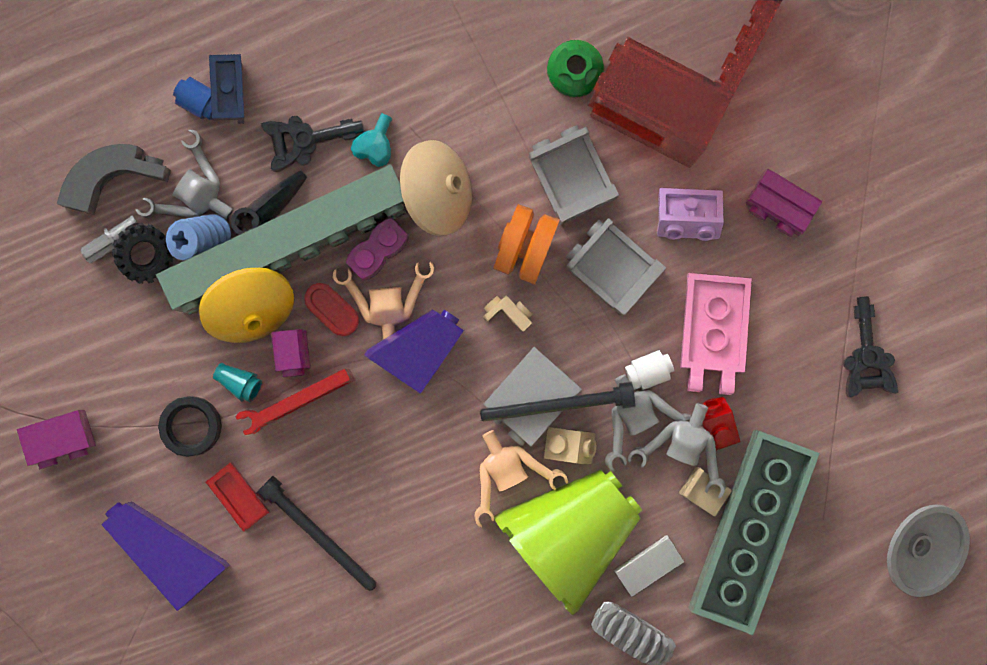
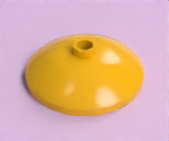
(246, 305)

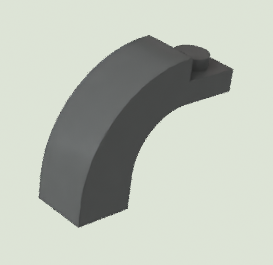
(93, 171)

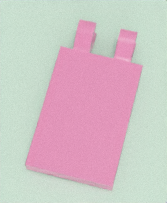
(715, 329)

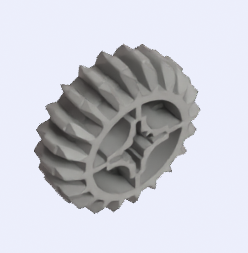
(632, 634)

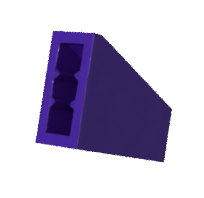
(417, 348)

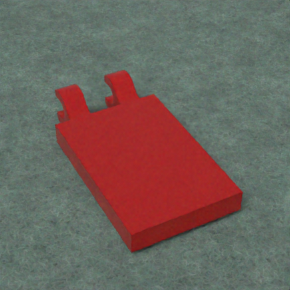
(296, 401)

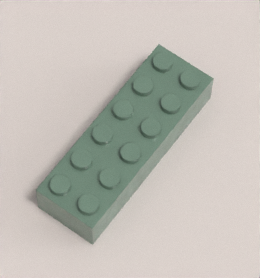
(753, 532)

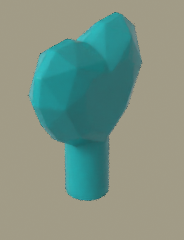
(374, 143)

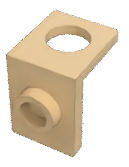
(695, 492)

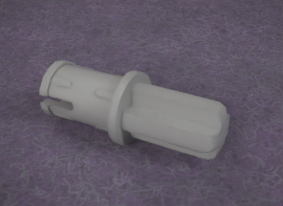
(104, 244)

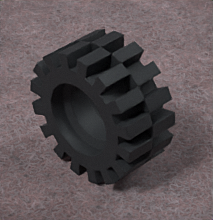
(128, 240)

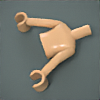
(385, 303)
(506, 470)

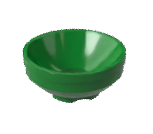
(574, 84)

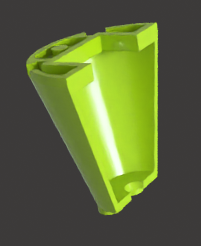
(572, 534)

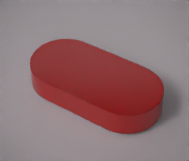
(331, 309)

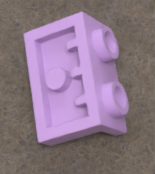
(690, 213)

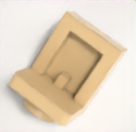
(516, 313)
(570, 446)

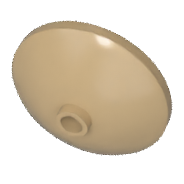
(436, 187)

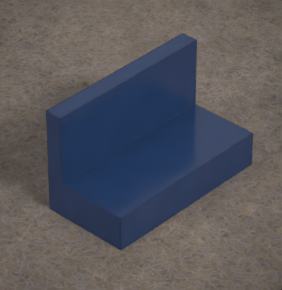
(226, 87)

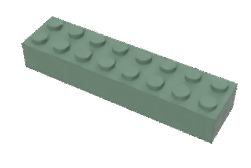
(288, 237)

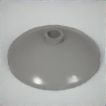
(928, 550)

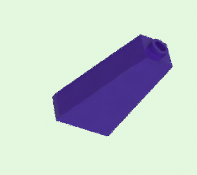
(165, 555)

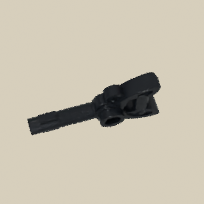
(304, 139)
(868, 356)

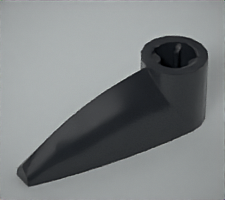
(269, 204)

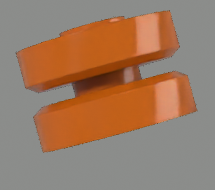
(526, 244)

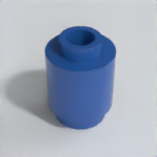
(194, 97)

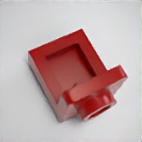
(720, 423)

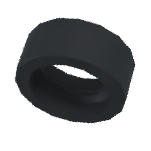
(169, 413)

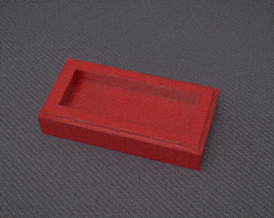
(237, 496)

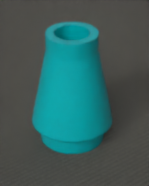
(240, 383)

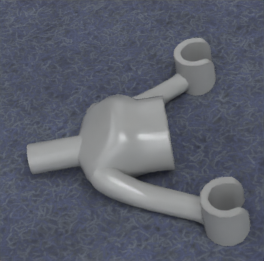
(194, 190)
(637, 419)
(687, 445)

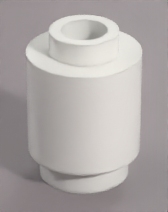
(649, 370)

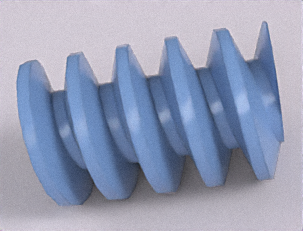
(196, 235)

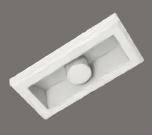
(649, 565)

